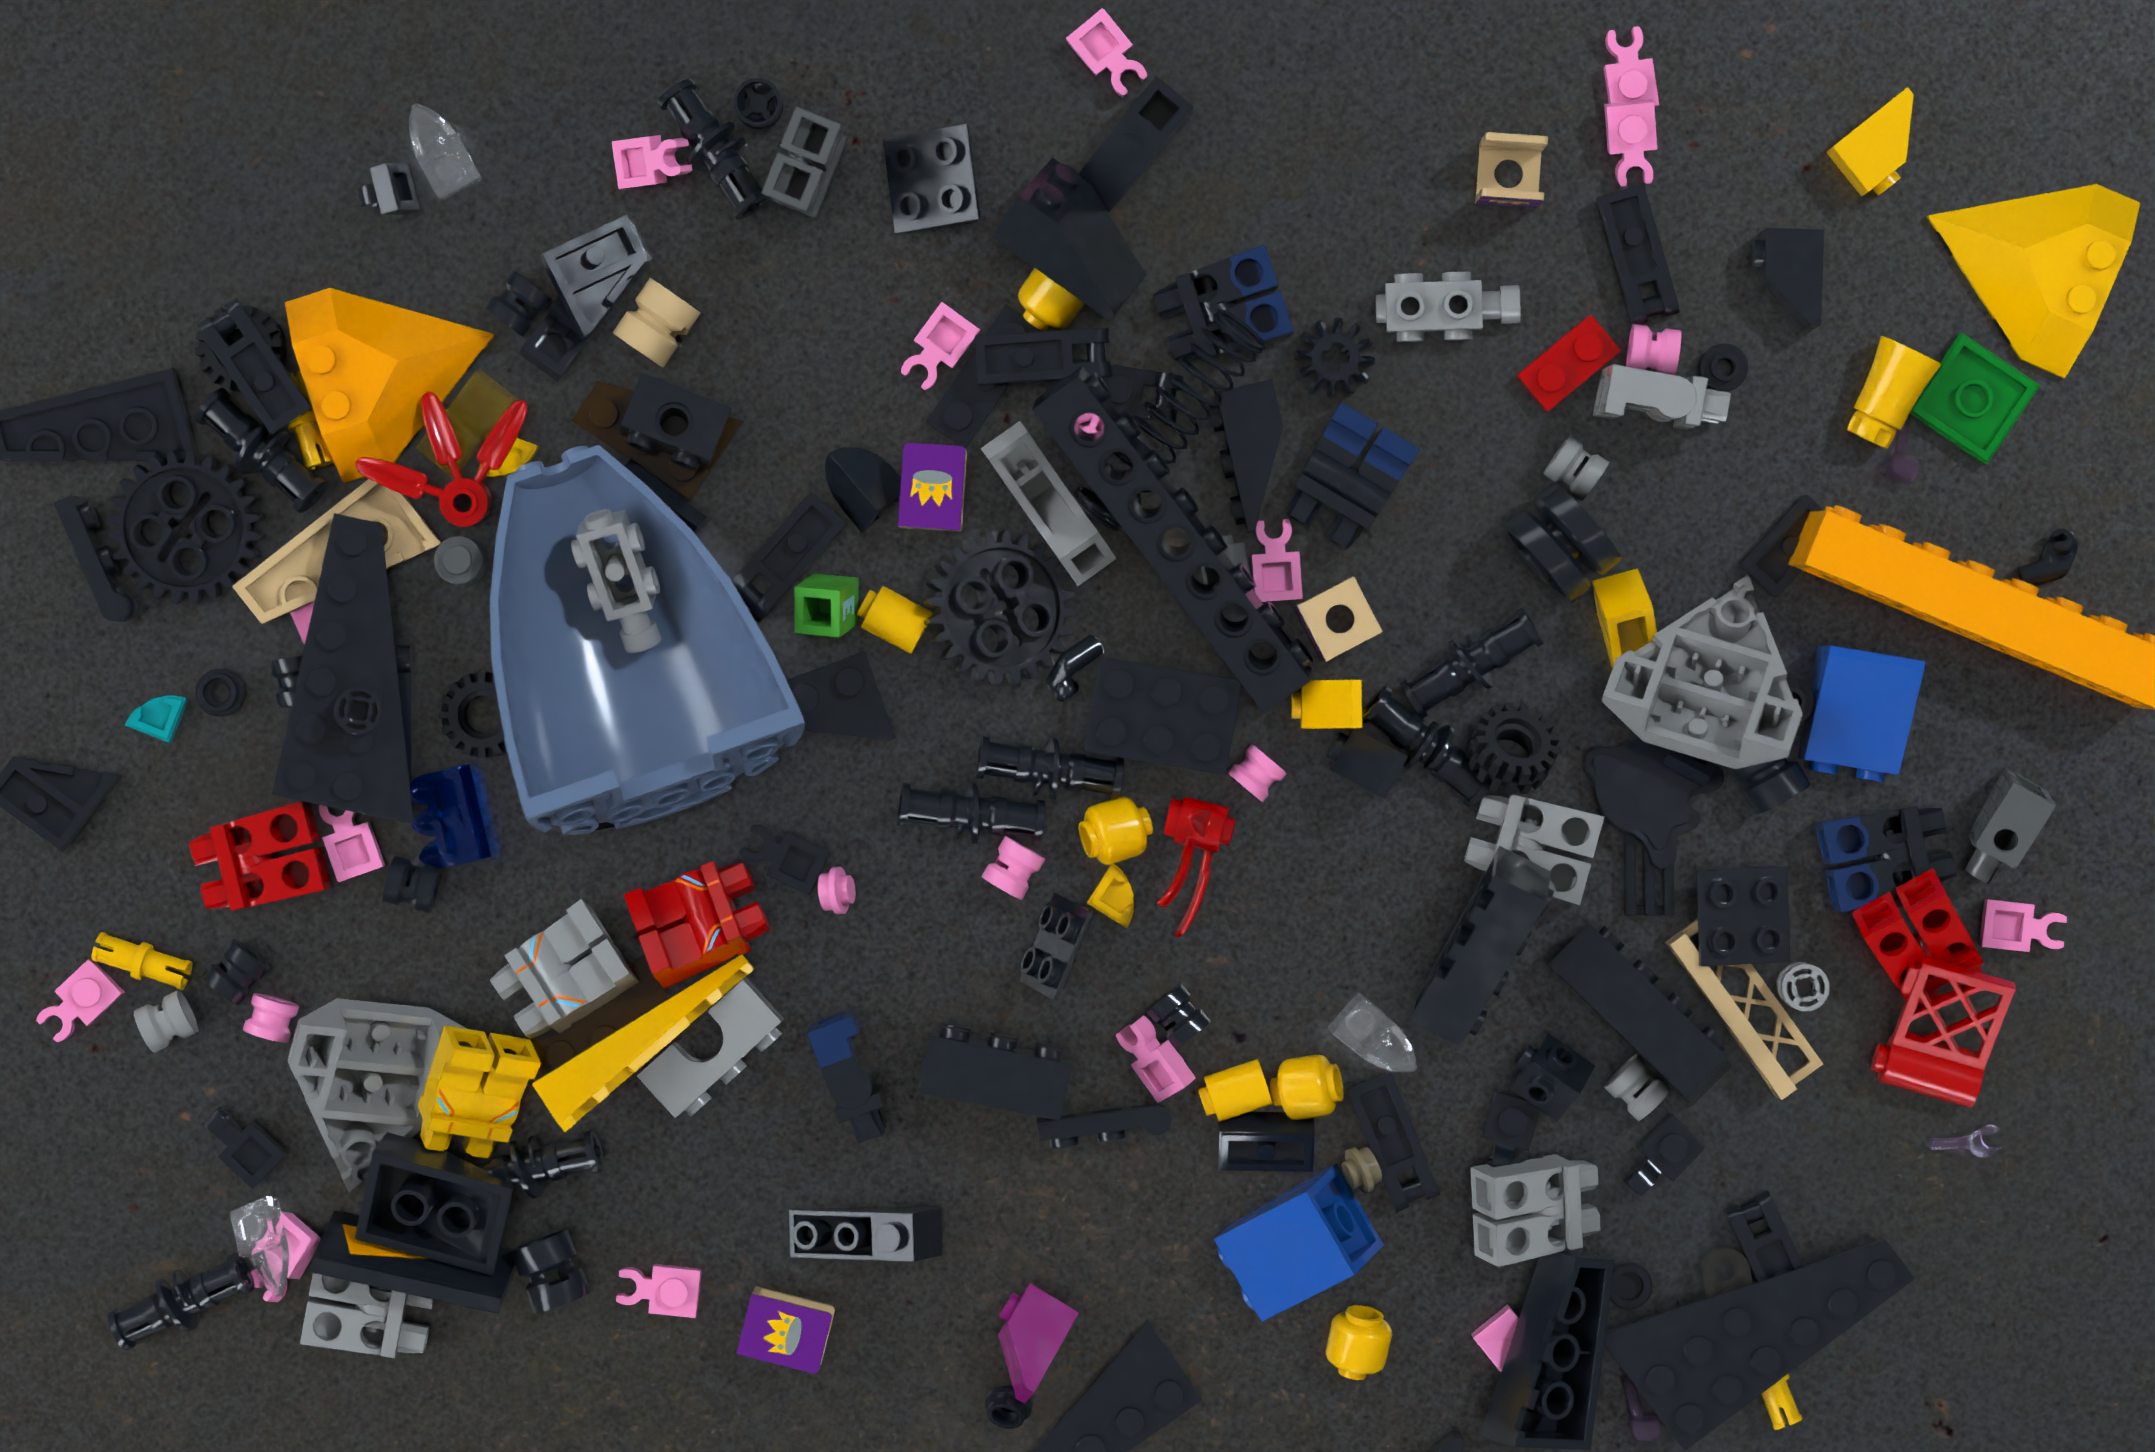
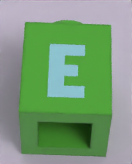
(826, 605)

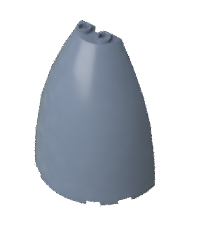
(607, 728)

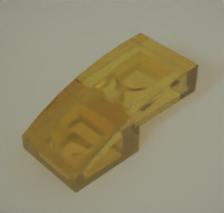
(472, 416)

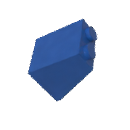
(1860, 711)
(1299, 1243)

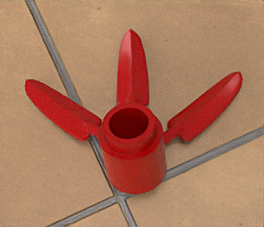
(448, 451)
(1197, 826)

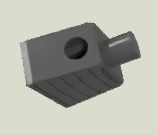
(2013, 806)

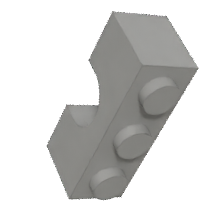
(682, 1080)

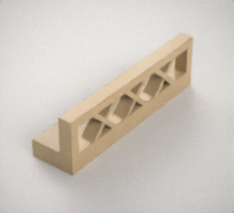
(1737, 1021)

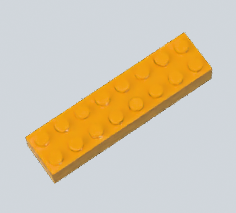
(1976, 606)

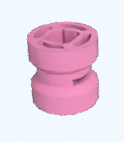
(1654, 350)
(1013, 867)

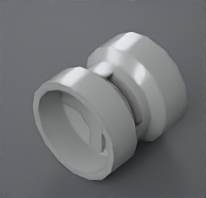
(1568, 460)
(1795, 981)
(162, 1023)
(1637, 1087)

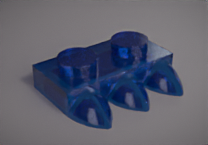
(451, 817)

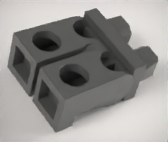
(813, 155)

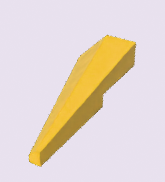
(597, 1071)

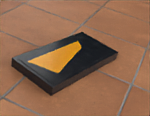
(366, 1263)

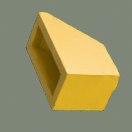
(1876, 147)
(1624, 612)
(1328, 704)

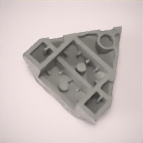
(1710, 685)
(364, 1074)

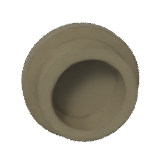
(1361, 1169)

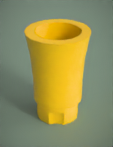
(1890, 391)

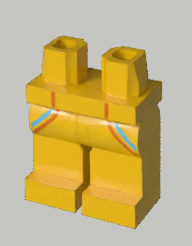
(475, 1089)

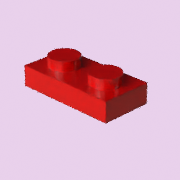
(1568, 363)

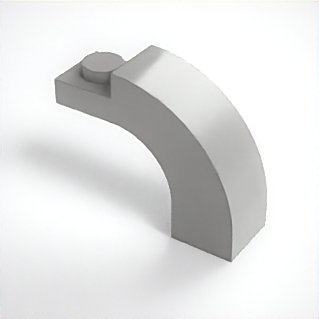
(1048, 503)

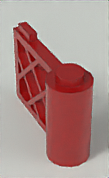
(1926, 1062)

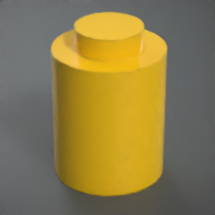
(894, 618)
(1235, 1091)

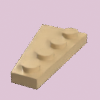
(293, 572)

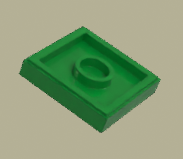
(1973, 398)

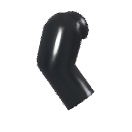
(2054, 561)
(1068, 664)

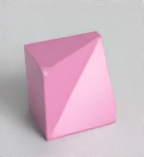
(1496, 1335)

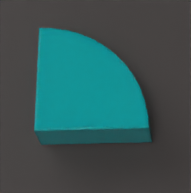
(159, 716)

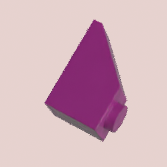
(1032, 1336)

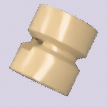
(656, 322)

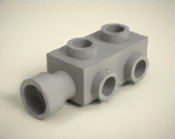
(1434, 308)
(608, 565)

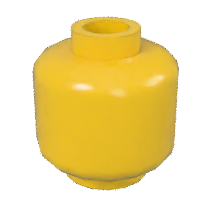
(1047, 302)
(1115, 830)
(1307, 1087)
(1358, 1342)

